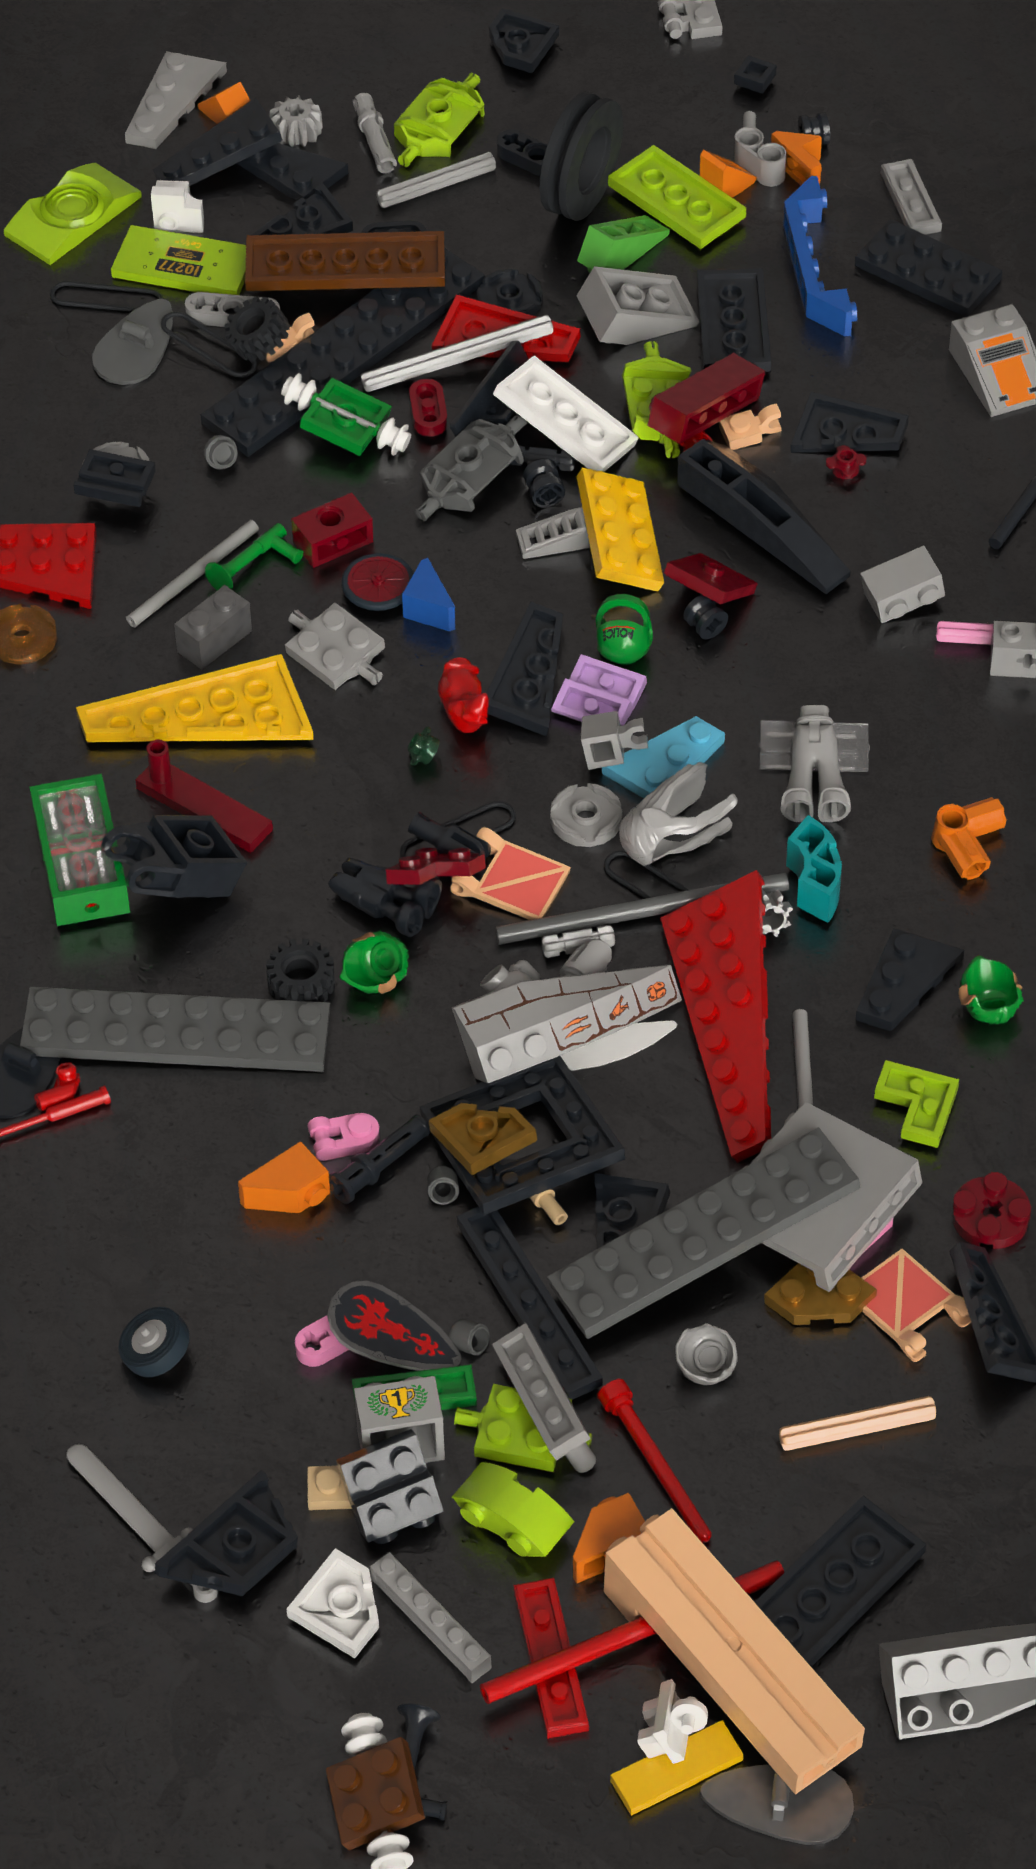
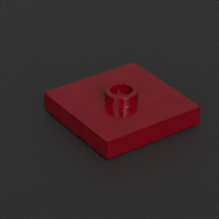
(710, 578)

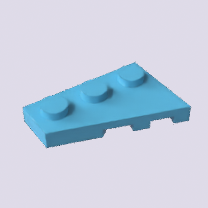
(666, 754)

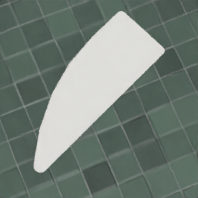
(618, 1045)

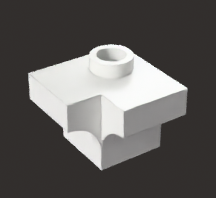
(175, 208)

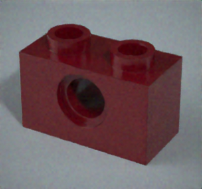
(332, 530)

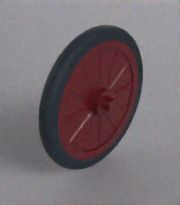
(376, 581)

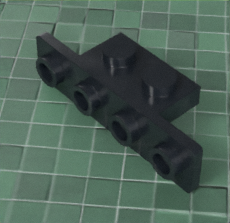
(482, 402)

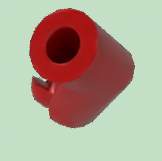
(63, 1090)

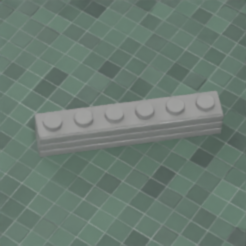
(431, 1617)

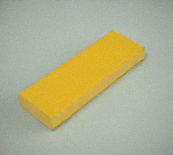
(658, 1778)

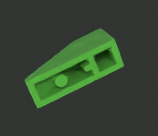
(620, 242)

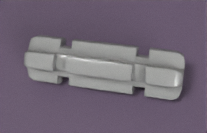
(571, 940)

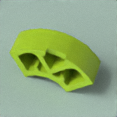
(500, 1504)

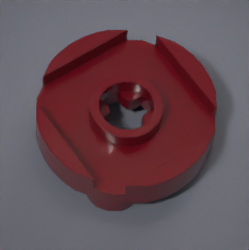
(994, 1192)

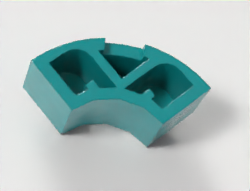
(818, 866)

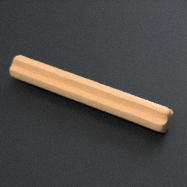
(857, 1423)

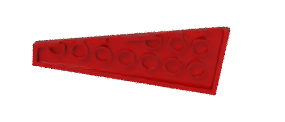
(724, 985)

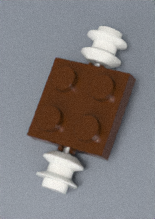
(375, 1793)

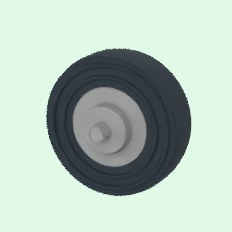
(154, 1341)

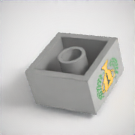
(398, 1407)

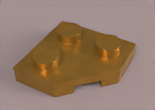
(482, 1136)
(801, 1300)

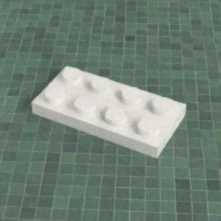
(565, 415)

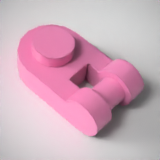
(357, 1131)

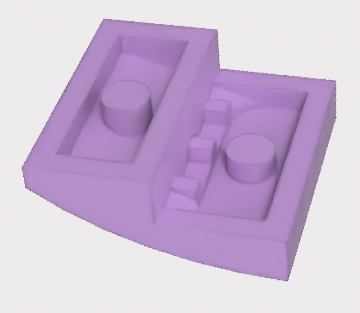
(599, 689)

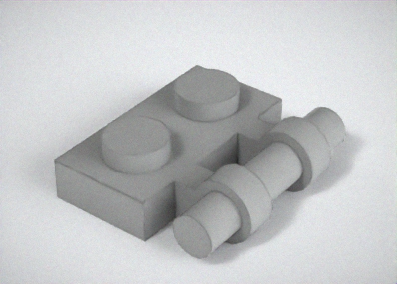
(699, 18)

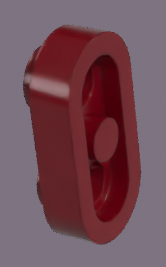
(428, 407)

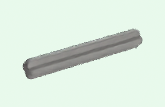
(436, 180)

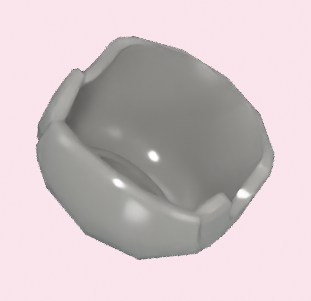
(706, 1354)

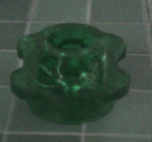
(423, 747)

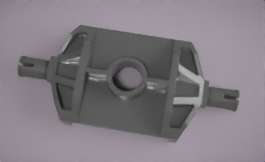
(454, 482)

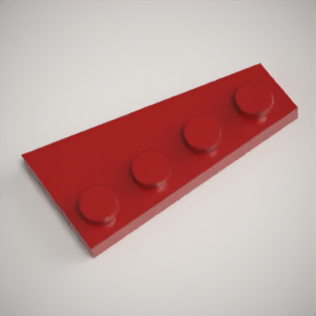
(473, 318)

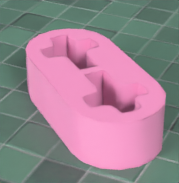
(317, 1333)

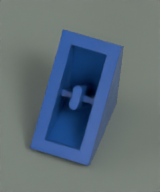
(427, 599)

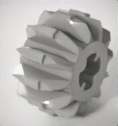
(297, 121)

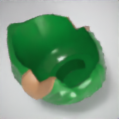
(374, 962)
(990, 991)

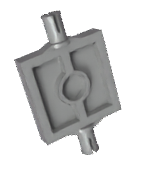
(335, 646)

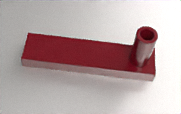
(196, 798)

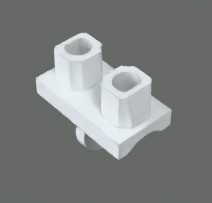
(670, 1723)

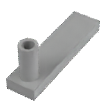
(545, 1398)

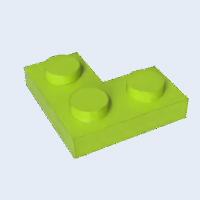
(926, 1096)

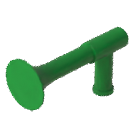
(222, 575)

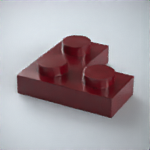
(429, 864)

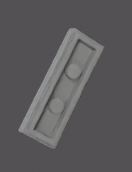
(911, 196)

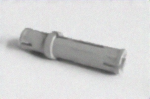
(371, 124)

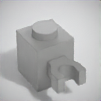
(605, 739)

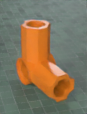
(957, 831)

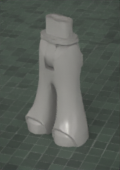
(812, 748)

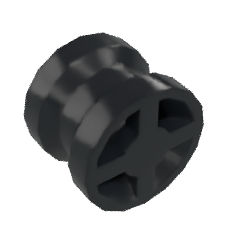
(815, 125)
(705, 616)

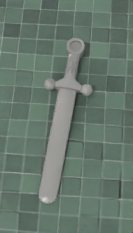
(131, 1511)

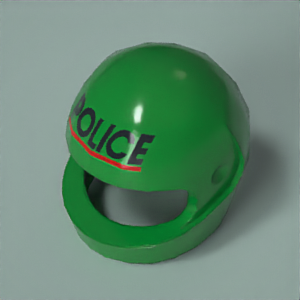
(623, 640)

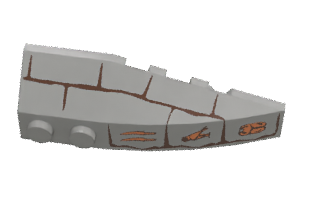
(557, 1015)

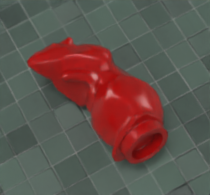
(462, 696)

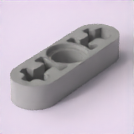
(210, 301)

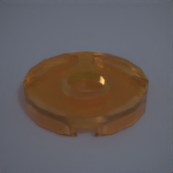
(31, 646)

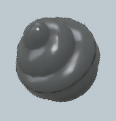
(220, 452)

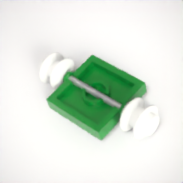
(345, 416)

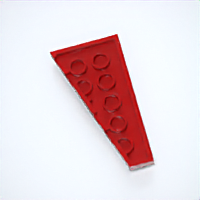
(49, 560)

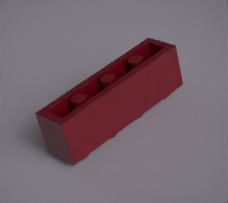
(706, 398)

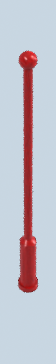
(63, 1110)

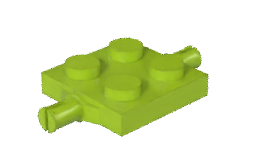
(508, 1431)

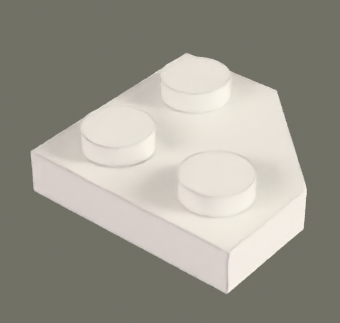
(338, 1604)

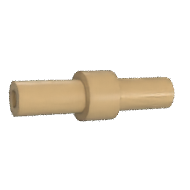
(550, 1206)

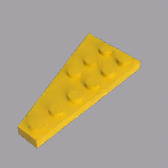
(223, 705)

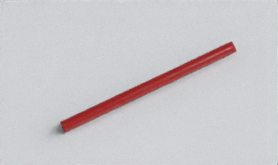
(603, 1644)

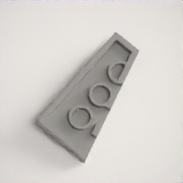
(170, 95)

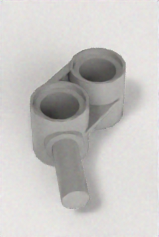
(760, 159)

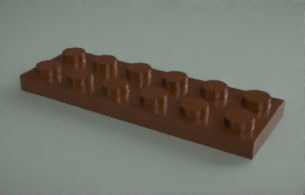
(345, 261)

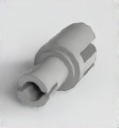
(588, 958)

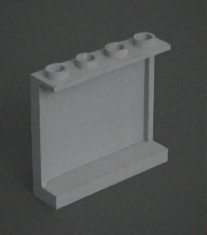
(842, 1231)

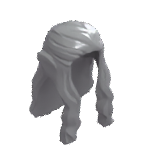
(656, 817)

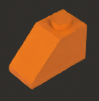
(286, 1183)
(606, 1523)

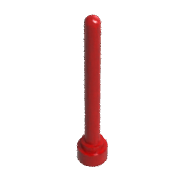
(617, 1398)

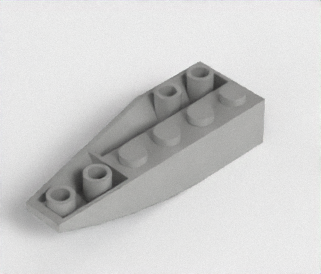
(958, 1678)

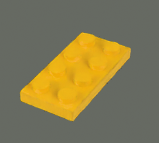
(620, 529)

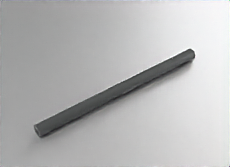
(617, 912)

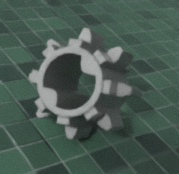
(781, 911)

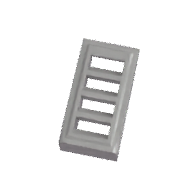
(569, 523)

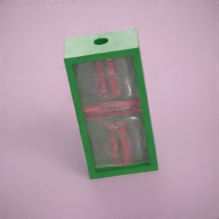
(70, 826)

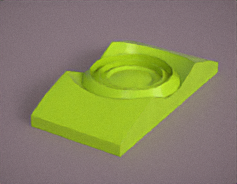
(70, 212)

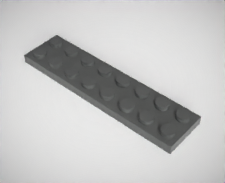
(176, 1029)
(703, 1232)

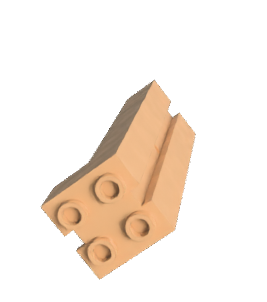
(731, 1649)

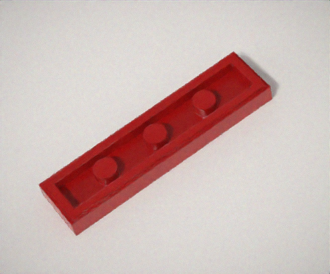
(546, 1634)

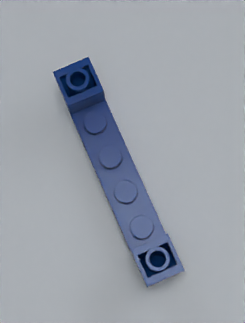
(828, 307)

